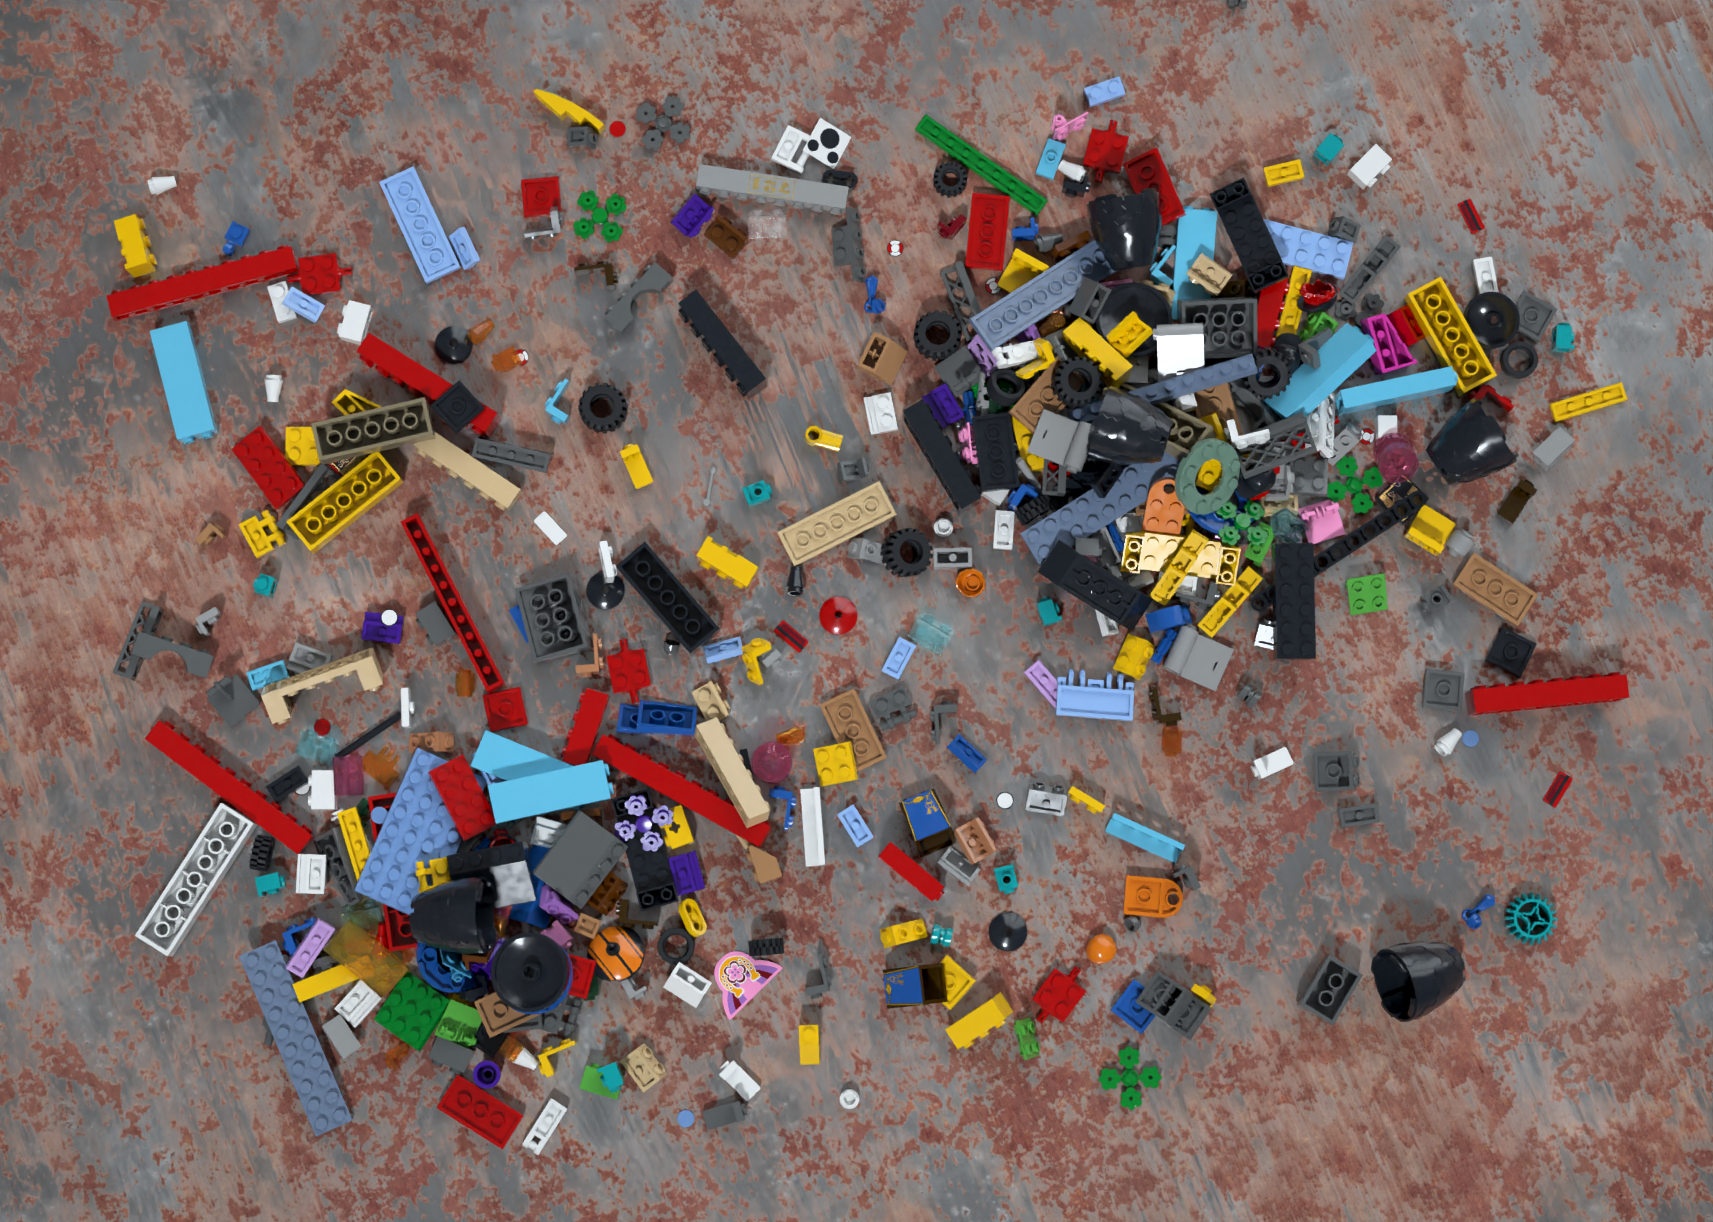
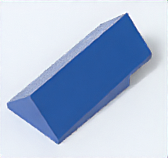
(657, 719)
(530, 912)

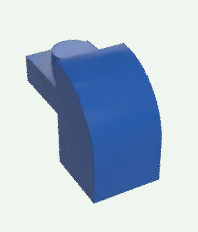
(1168, 618)

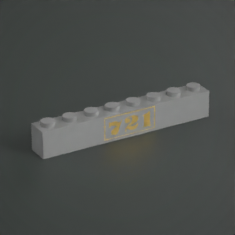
(772, 188)

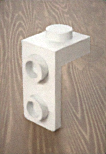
(1244, 440)
(1271, 763)
(739, 1080)

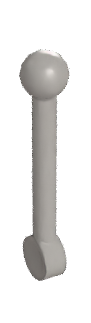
(707, 502)

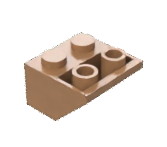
(882, 359)
(765, 865)

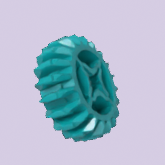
(1515, 913)

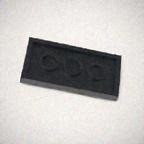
(995, 452)

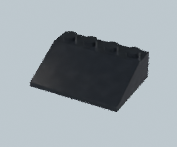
(504, 866)

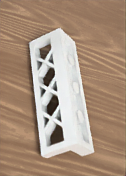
(1321, 425)
(812, 827)

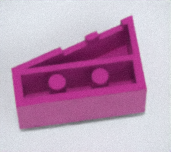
(1391, 351)

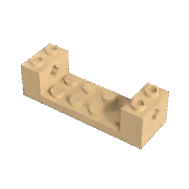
(276, 694)

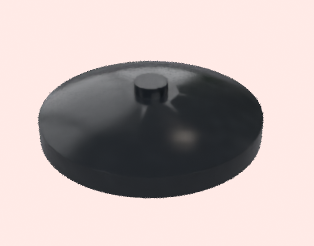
(1145, 302)
(530, 972)

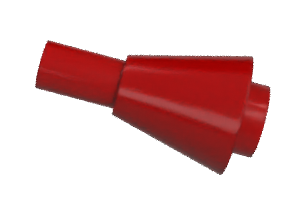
(381, 936)

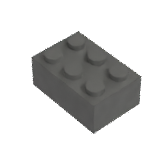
(1329, 989)

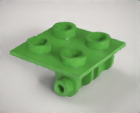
(1367, 594)
(459, 1024)
(1029, 1045)

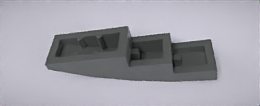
(1369, 269)

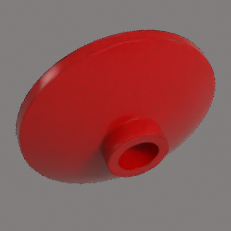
(838, 625)

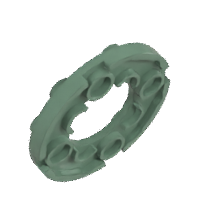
(1189, 466)

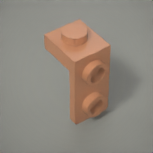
(587, 670)
(432, 742)

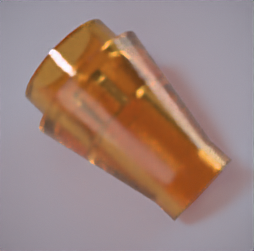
(1052, 324)
(479, 332)
(791, 736)

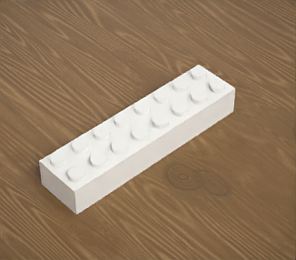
(196, 880)

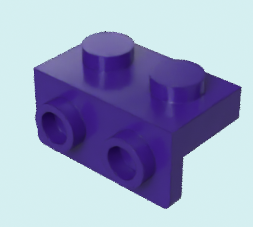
(692, 216)

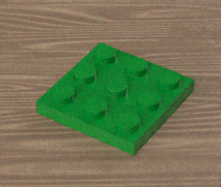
(412, 1011)

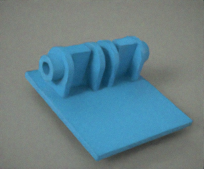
(456, 965)

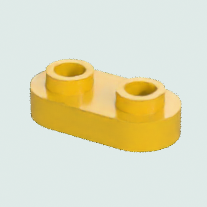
(692, 917)

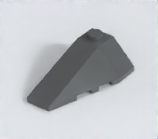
(338, 860)

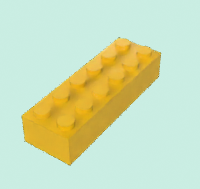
(1450, 335)
(345, 502)

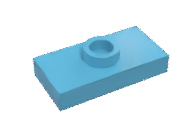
(1050, 159)
(267, 675)

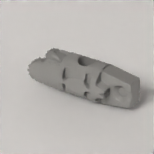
(981, 404)

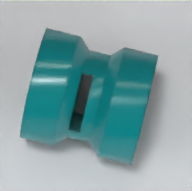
(946, 935)

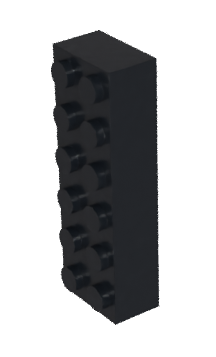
(722, 344)
(941, 457)
(668, 598)
(1293, 601)

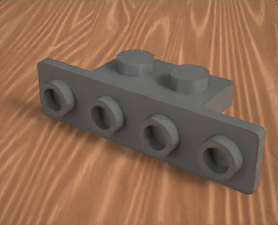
(848, 245)

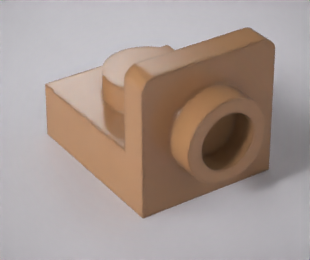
(206, 537)
(585, 925)

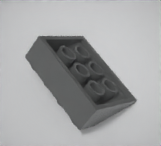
(1227, 324)
(554, 617)
(580, 859)

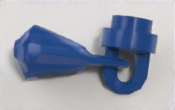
(877, 305)
(1474, 920)

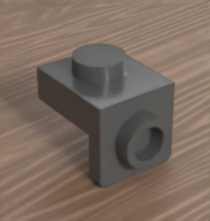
(853, 470)

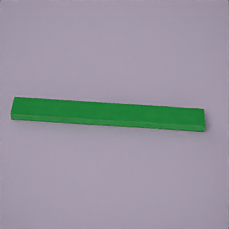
(981, 165)

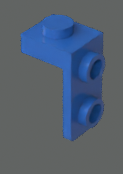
(780, 793)
(290, 943)

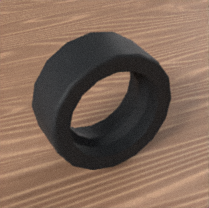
(1529, 349)
(998, 395)
(661, 946)

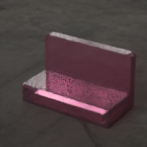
(348, 775)

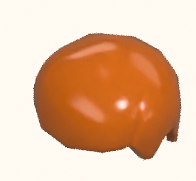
(970, 582)
(1101, 949)

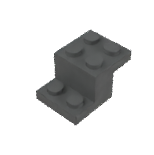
(1173, 1005)

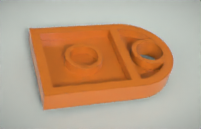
(1162, 509)
(1149, 897)

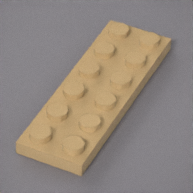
(836, 523)

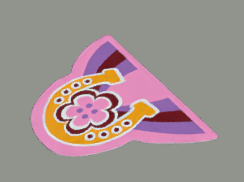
(741, 979)

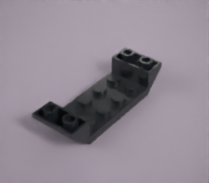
(1249, 235)
(1094, 585)
(648, 868)

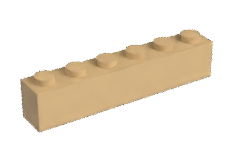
(470, 470)
(732, 772)

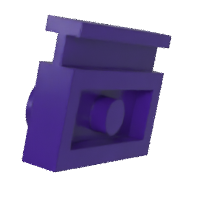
(943, 406)
(376, 631)
(686, 873)

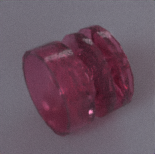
(1397, 466)
(782, 767)

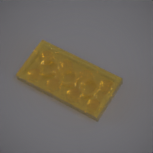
(366, 958)

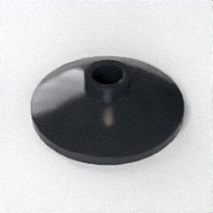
(456, 353)
(1073, 489)
(605, 600)
(998, 936)

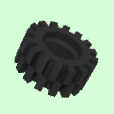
(950, 190)
(1033, 509)
(261, 853)
(766, 947)

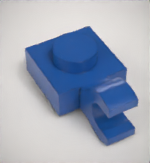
(235, 236)

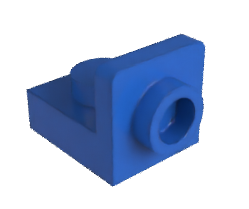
(1022, 233)

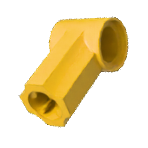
(826, 439)

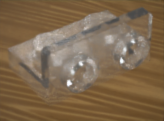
(767, 224)

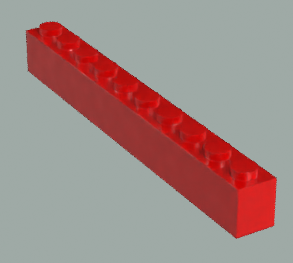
(202, 283)
(453, 603)
(229, 787)
(678, 789)

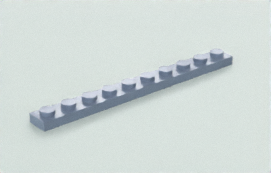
(1178, 386)

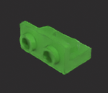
(1316, 323)
(1258, 553)

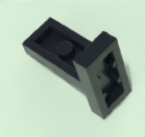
(1099, 478)

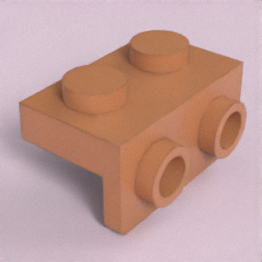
(975, 840)

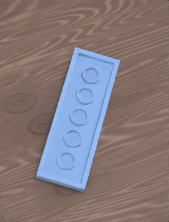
(420, 225)
(1310, 249)

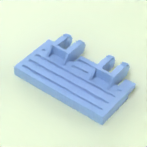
(1094, 699)

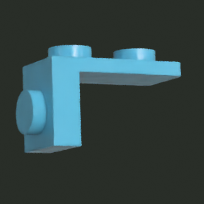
(1156, 275)
(556, 415)

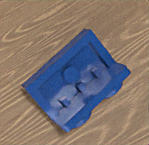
(1016, 497)

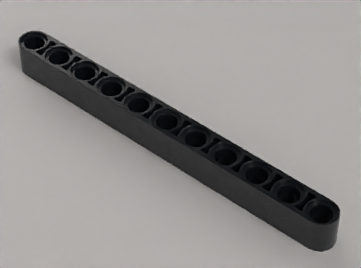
(1346, 548)

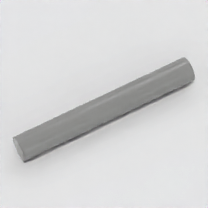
(1030, 476)

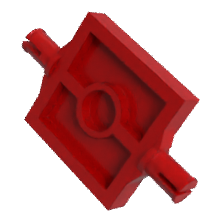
(1106, 151)
(319, 274)
(629, 671)
(1058, 995)

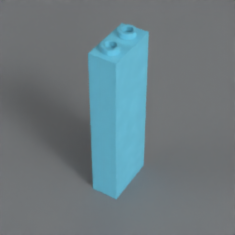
(1194, 236)
(183, 382)
(1311, 386)
(1395, 390)
(512, 760)
(550, 791)

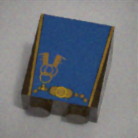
(927, 822)
(915, 985)

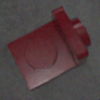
(955, 226)

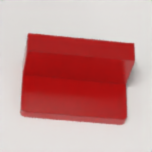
(1406, 325)

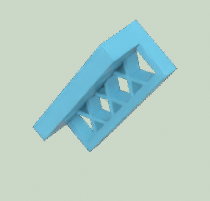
(1144, 838)

